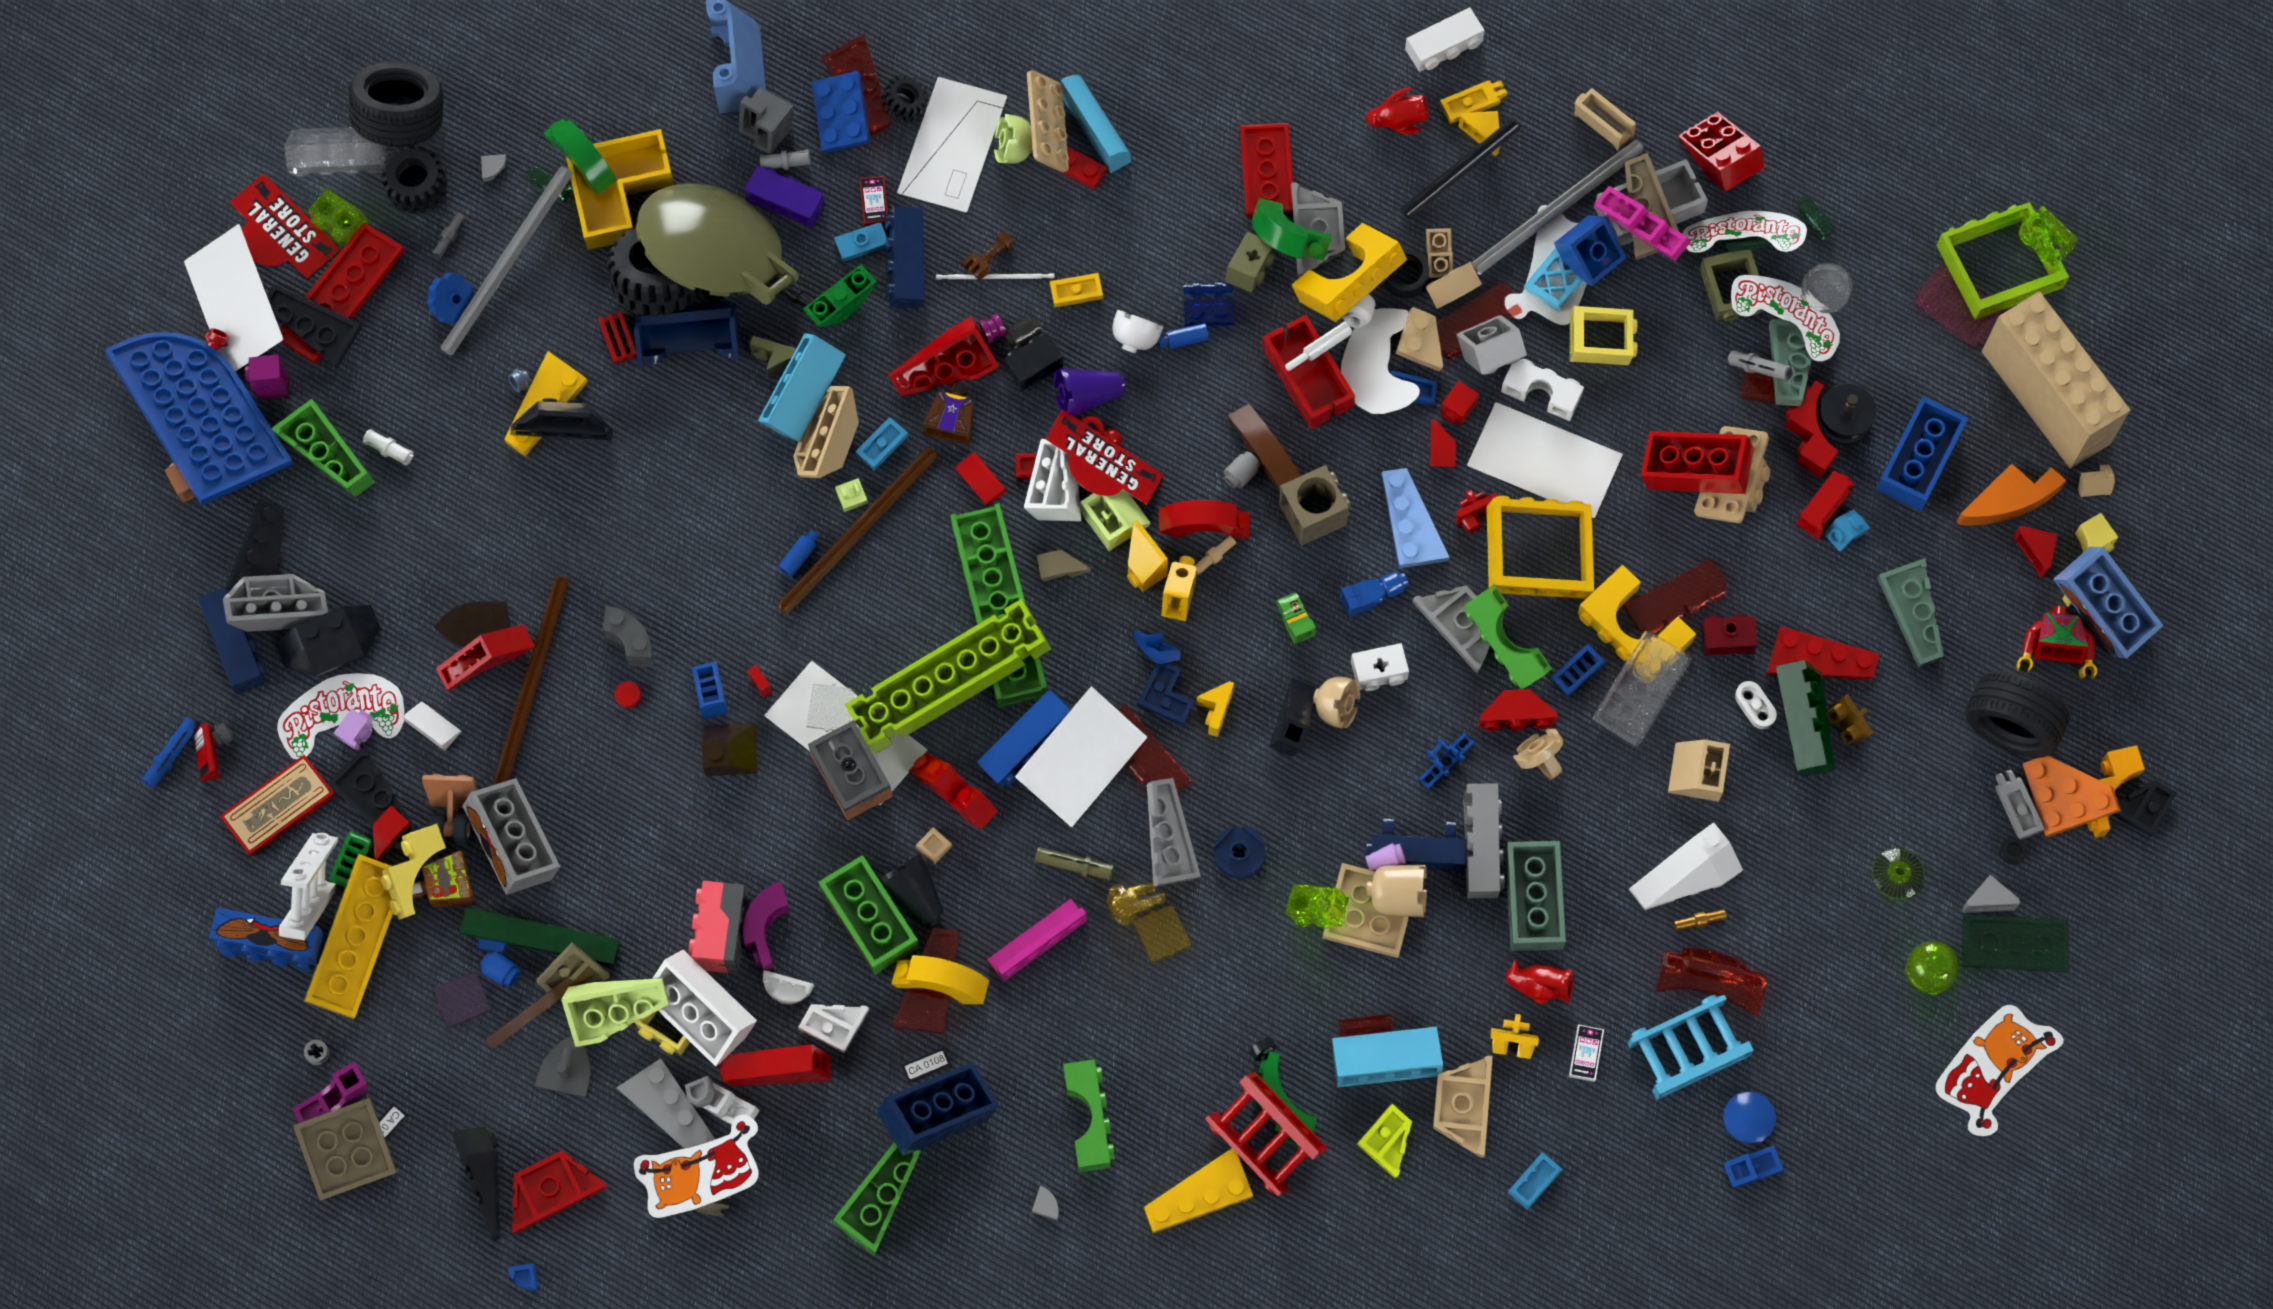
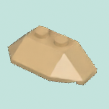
(828, 434)

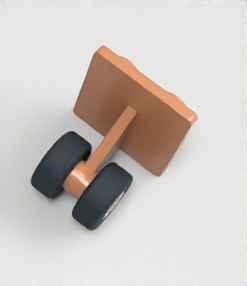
(450, 793)

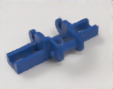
(1438, 761)

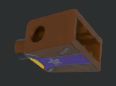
(951, 416)

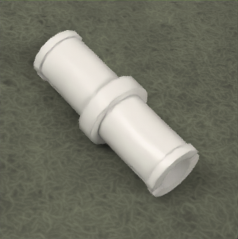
(388, 447)

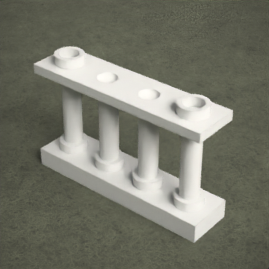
(309, 888)

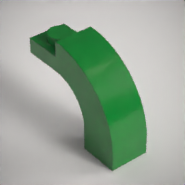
(582, 154)
(1285, 235)

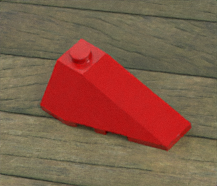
(950, 358)

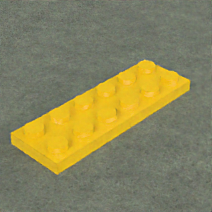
(352, 941)

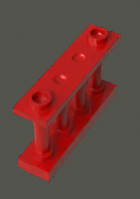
(1290, 1127)

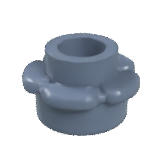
(519, 380)

